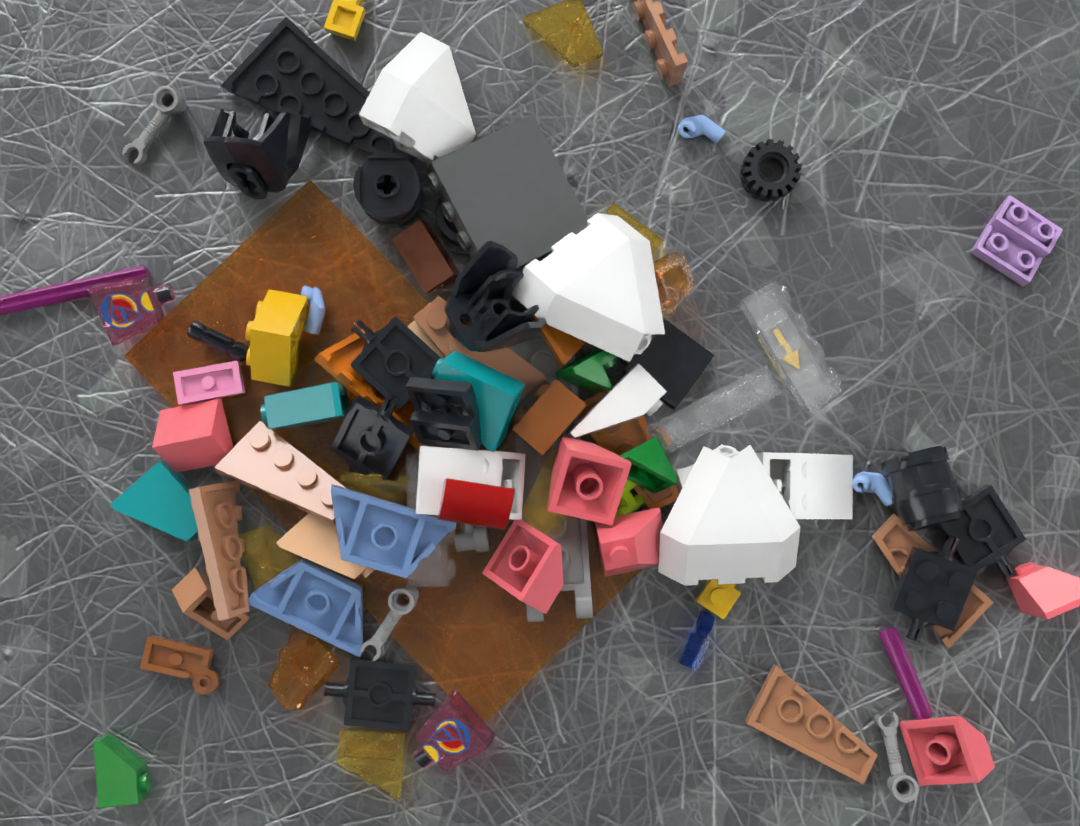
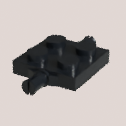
(393, 358)
(372, 437)
(984, 531)
(933, 588)
(380, 694)

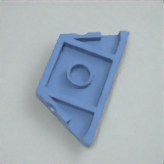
(384, 532)
(315, 603)

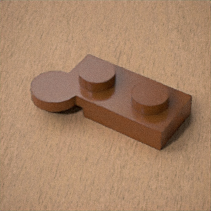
(181, 661)

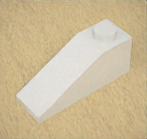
(628, 400)

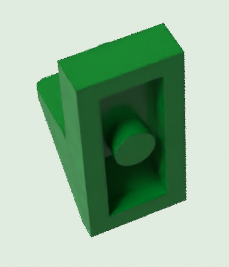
(589, 371)

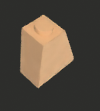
(319, 543)

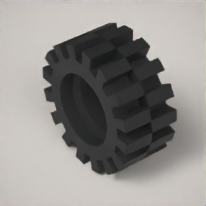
(780, 154)

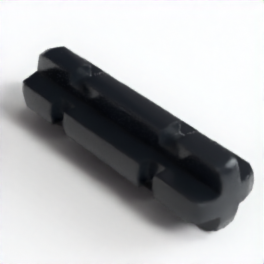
(218, 341)

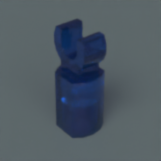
(697, 642)

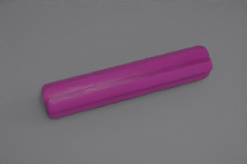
(906, 673)

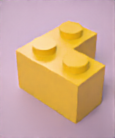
(276, 337)

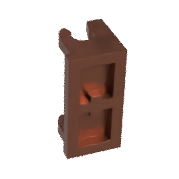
(426, 257)

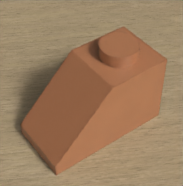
(196, 601)

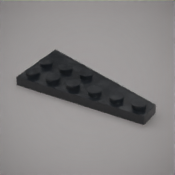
(301, 79)

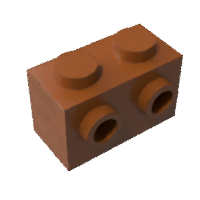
(548, 416)

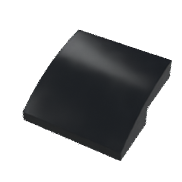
(673, 362)
(444, 413)

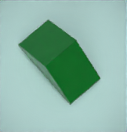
(650, 466)

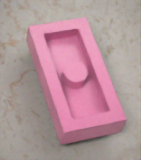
(209, 382)

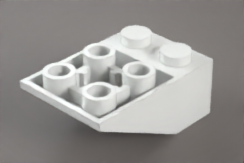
(479, 466)
(813, 483)

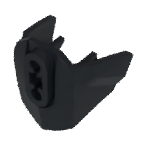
(260, 162)
(486, 301)

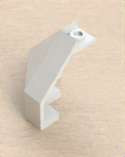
(421, 102)
(598, 287)
(728, 523)

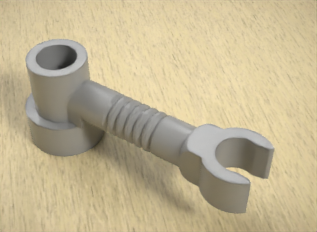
(161, 99)
(472, 538)
(399, 606)
(910, 787)

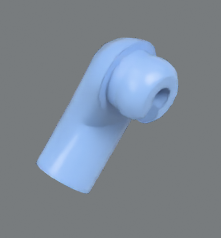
(698, 126)
(316, 309)
(873, 483)

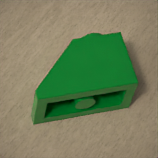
(119, 773)

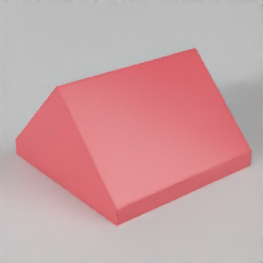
(193, 435)

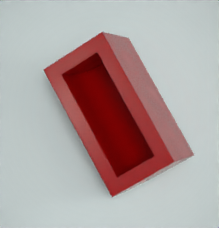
(475, 504)

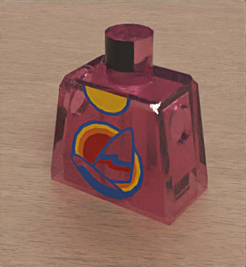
(130, 305)
(452, 734)

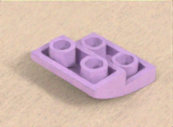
(1016, 240)

